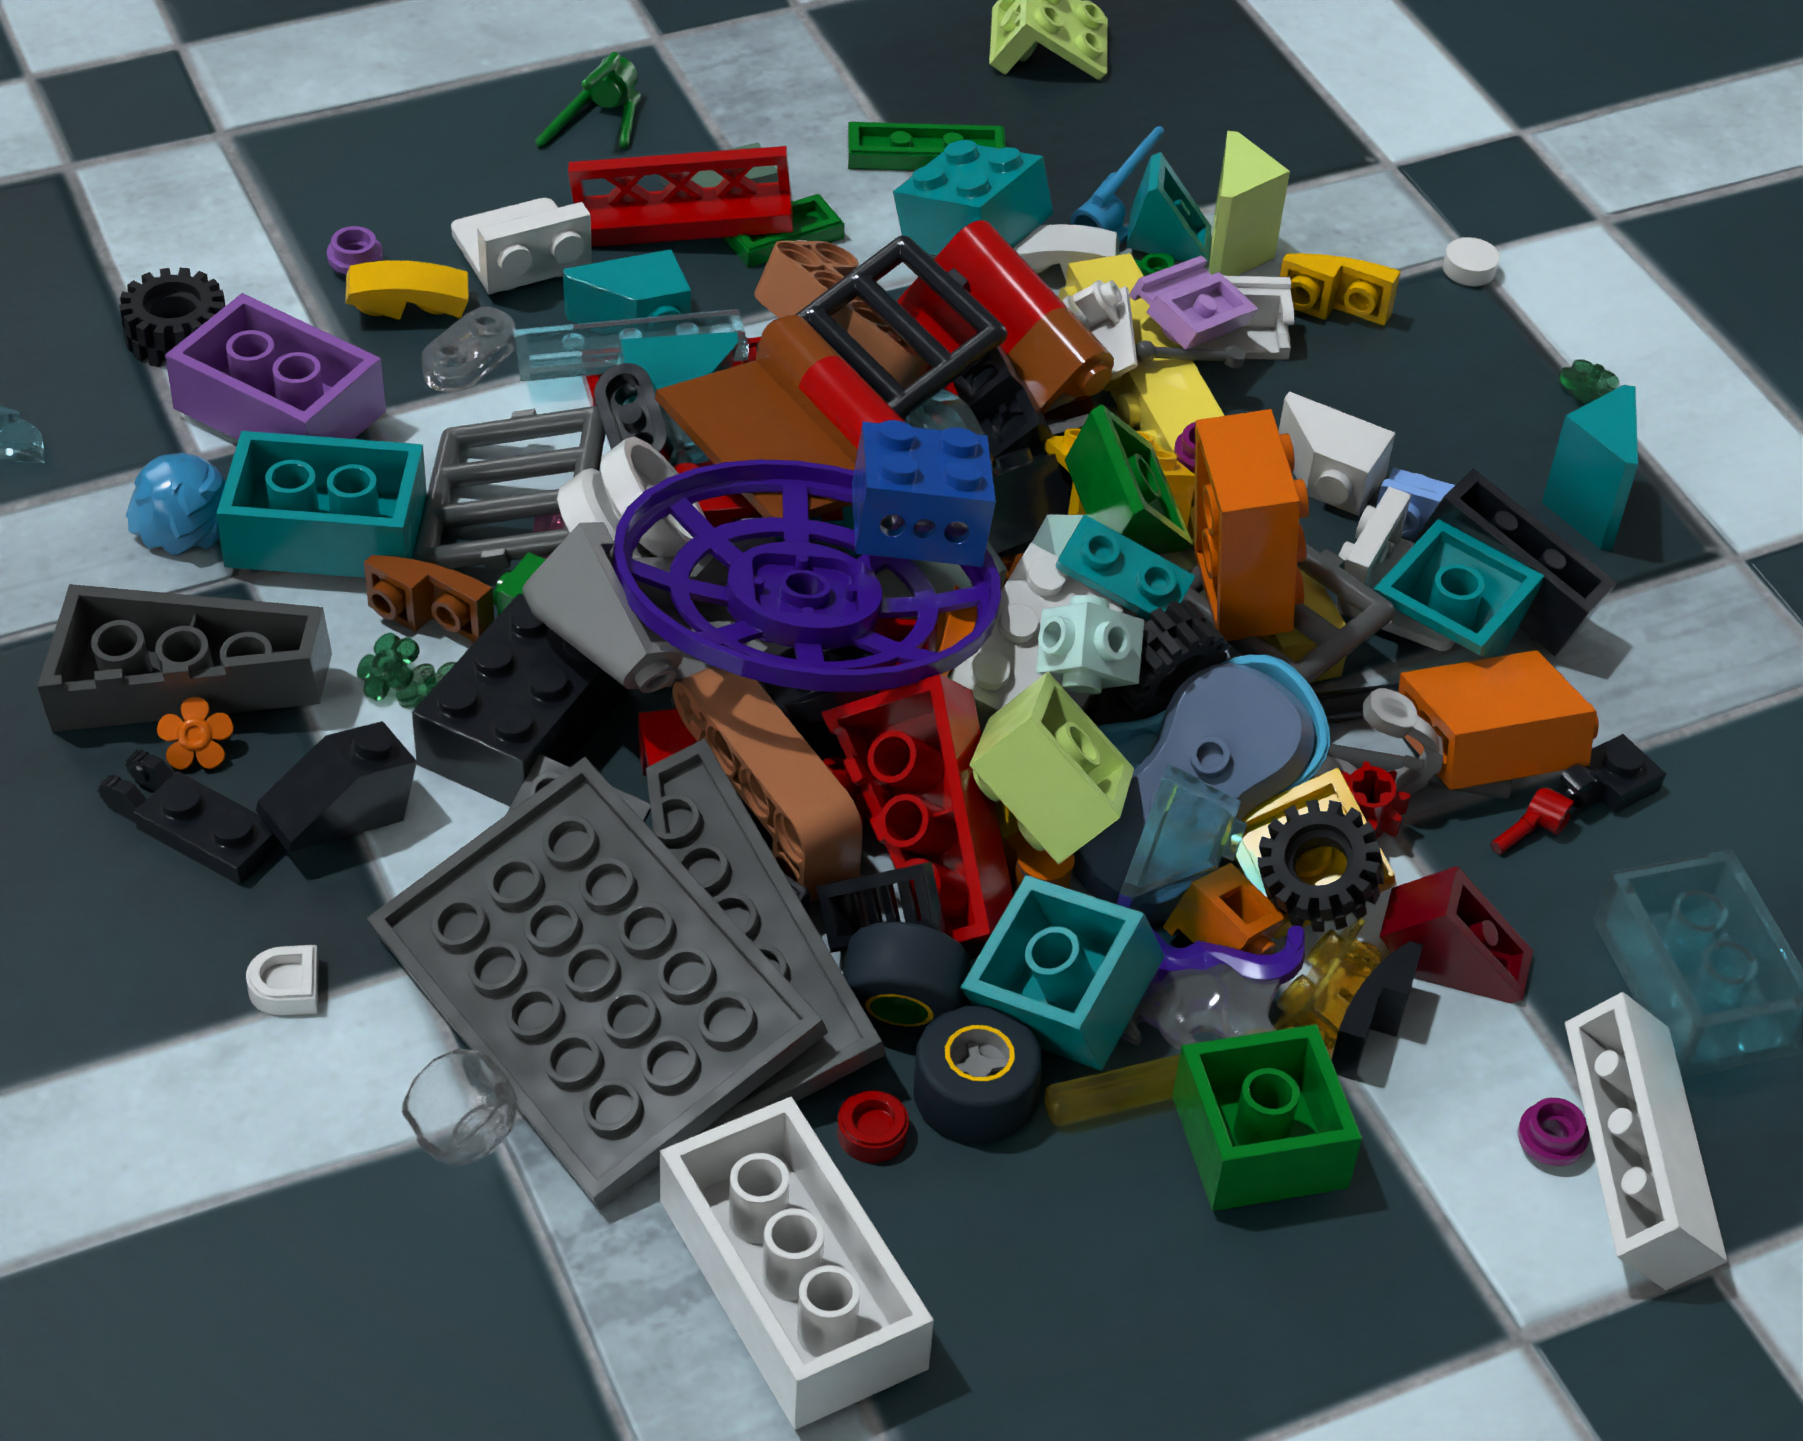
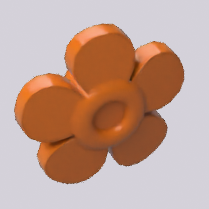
(195, 735)

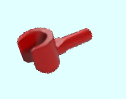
(1546, 809)

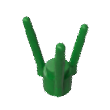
(609, 87)

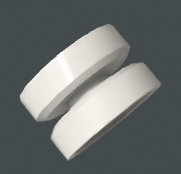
(606, 494)

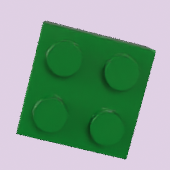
(1265, 1117)

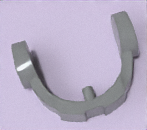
(1397, 717)

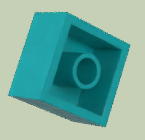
(970, 186)
(1066, 969)

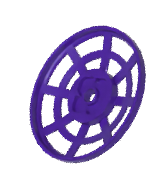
(792, 588)

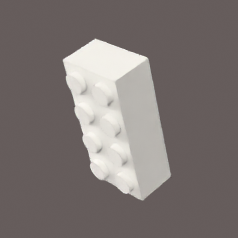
(795, 1262)

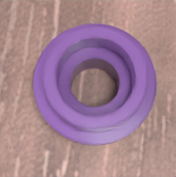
(352, 247)

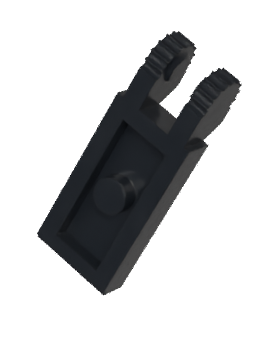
(190, 817)

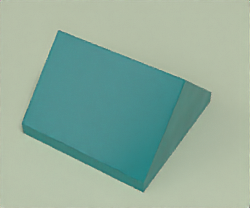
(1595, 466)
(1462, 589)

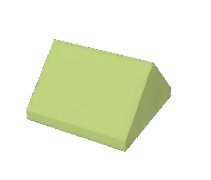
(1247, 208)

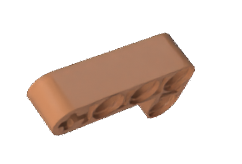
(804, 271)
(776, 775)

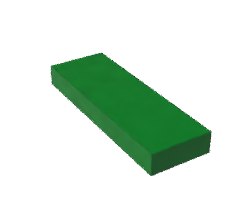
(911, 144)

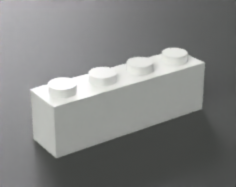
(1644, 1143)

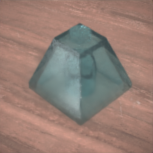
(1182, 838)

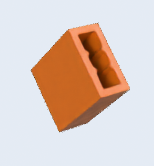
(1501, 718)

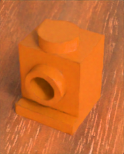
(1227, 912)

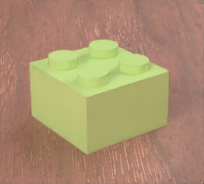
(1051, 769)

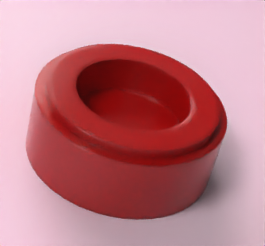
(872, 1126)

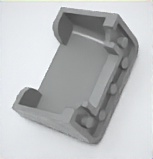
(587, 607)

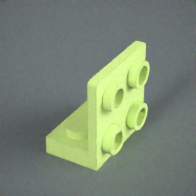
(1066, 27)

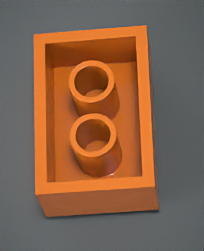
(1248, 524)

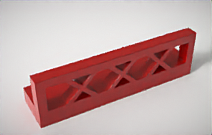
(684, 207)

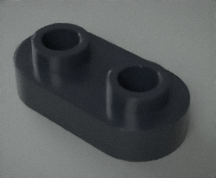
(639, 419)

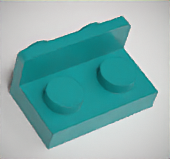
(1122, 569)

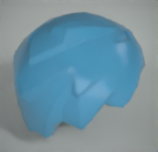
(176, 503)

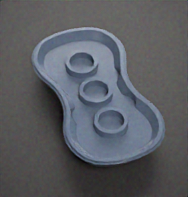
(1225, 729)

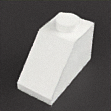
(1336, 452)

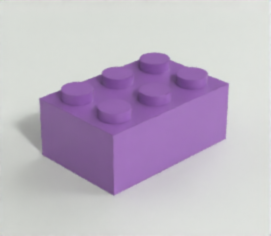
(274, 376)

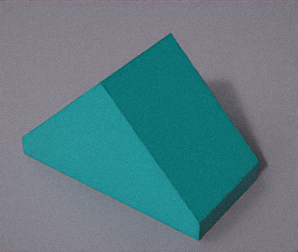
(1166, 216)

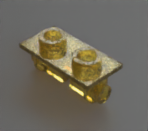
(1338, 967)

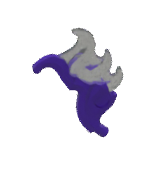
(1214, 990)

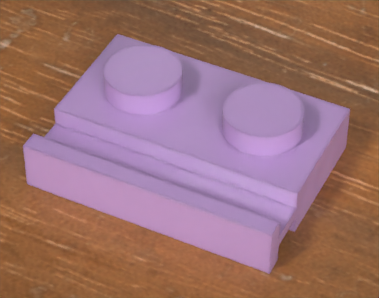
(1193, 303)

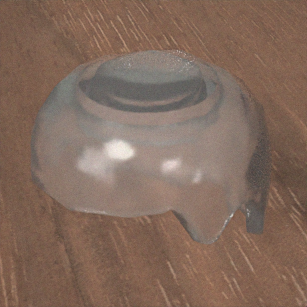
(460, 1107)

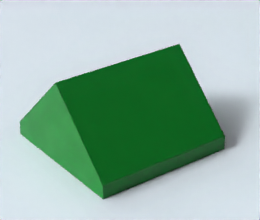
(1125, 484)

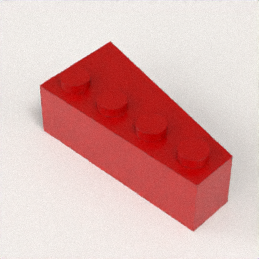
(913, 768)

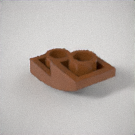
(423, 591)

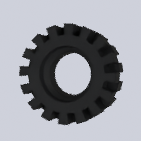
(151, 307)
(1173, 650)
(1315, 830)

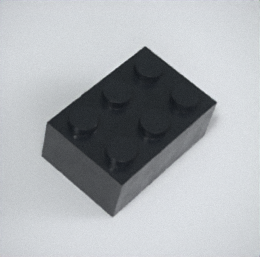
(508, 702)

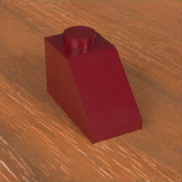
(1461, 936)

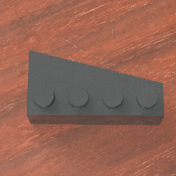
(146, 652)

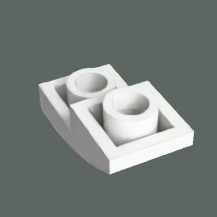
(1066, 245)

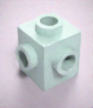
(1077, 646)

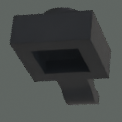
(1616, 776)

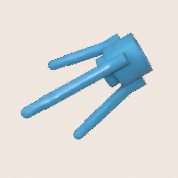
(1104, 208)

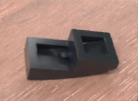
(1003, 405)
(1376, 1006)

